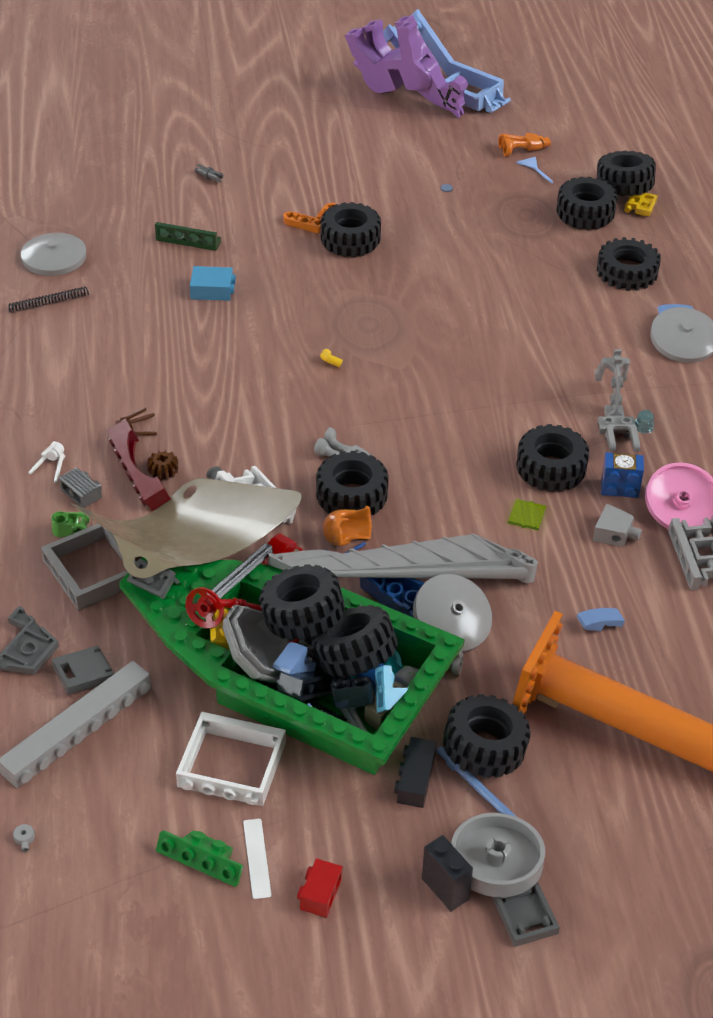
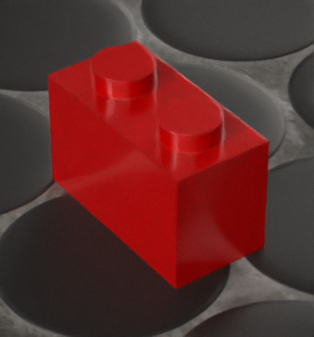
(320, 888)

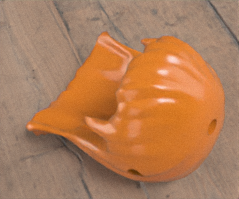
(347, 525)

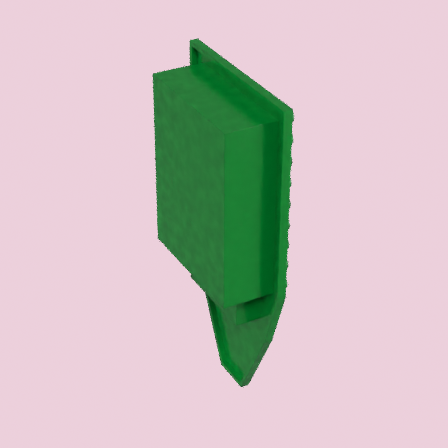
(418, 646)

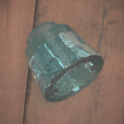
(645, 421)

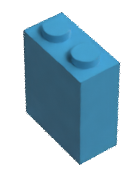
(212, 283)

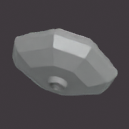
(253, 643)

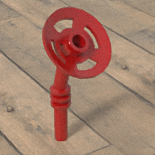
(208, 606)

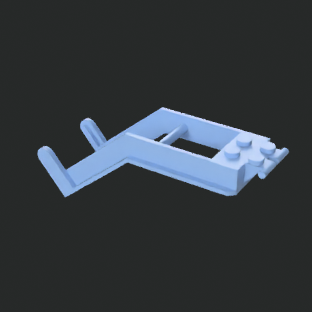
(492, 87)

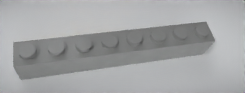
(74, 724)

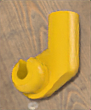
(327, 357)

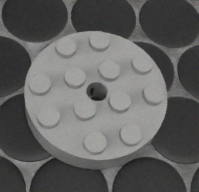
(503, 853)

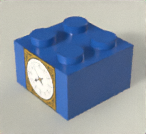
(622, 475)

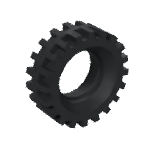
(628, 275)

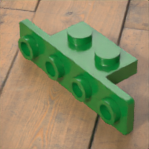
(201, 854)

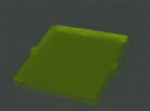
(527, 514)

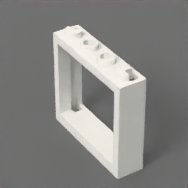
(236, 730)

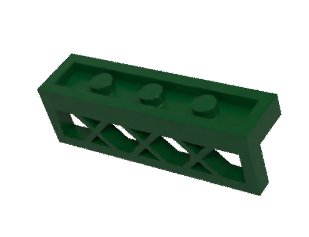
(187, 236)

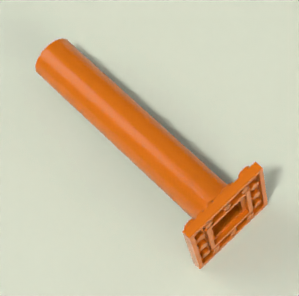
(611, 701)

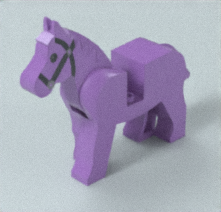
(408, 64)

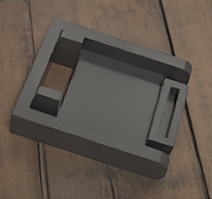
(87, 667)
(527, 912)

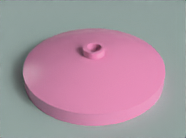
(680, 493)

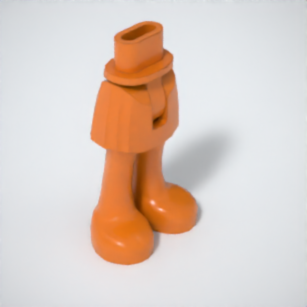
(529, 141)

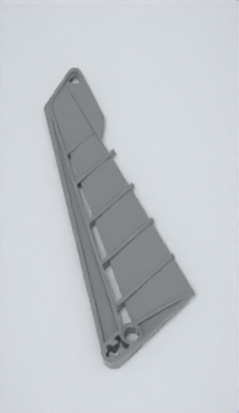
(459, 555)

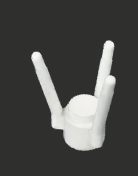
(53, 453)

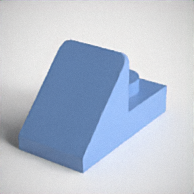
(294, 660)

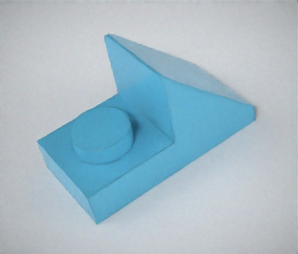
(385, 693)

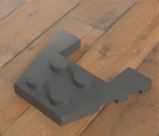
(29, 648)

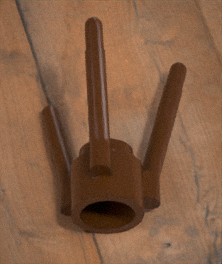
(145, 433)

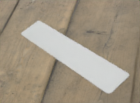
(257, 859)

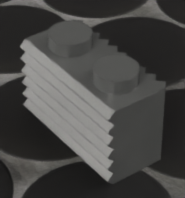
(80, 487)

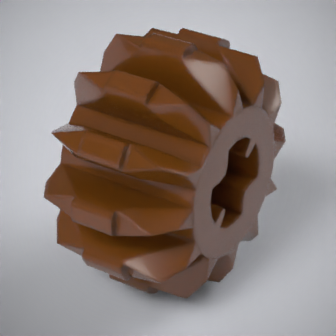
(162, 465)

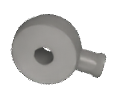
(23, 836)

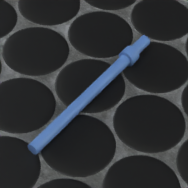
(475, 783)

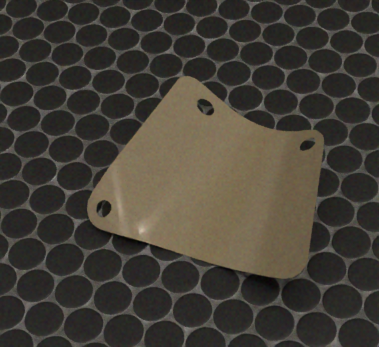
(201, 528)

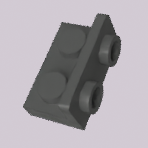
(157, 584)

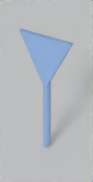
(532, 163)

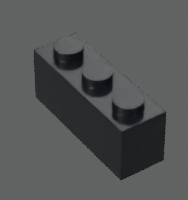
(305, 685)
(415, 772)

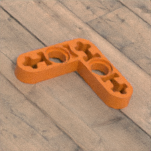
(311, 223)

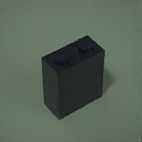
(447, 873)

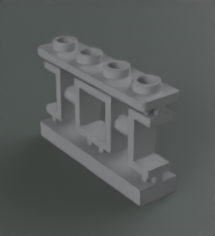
(688, 553)

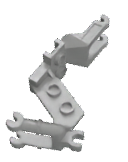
(614, 419)

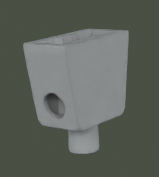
(615, 527)

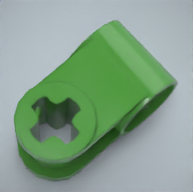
(68, 523)

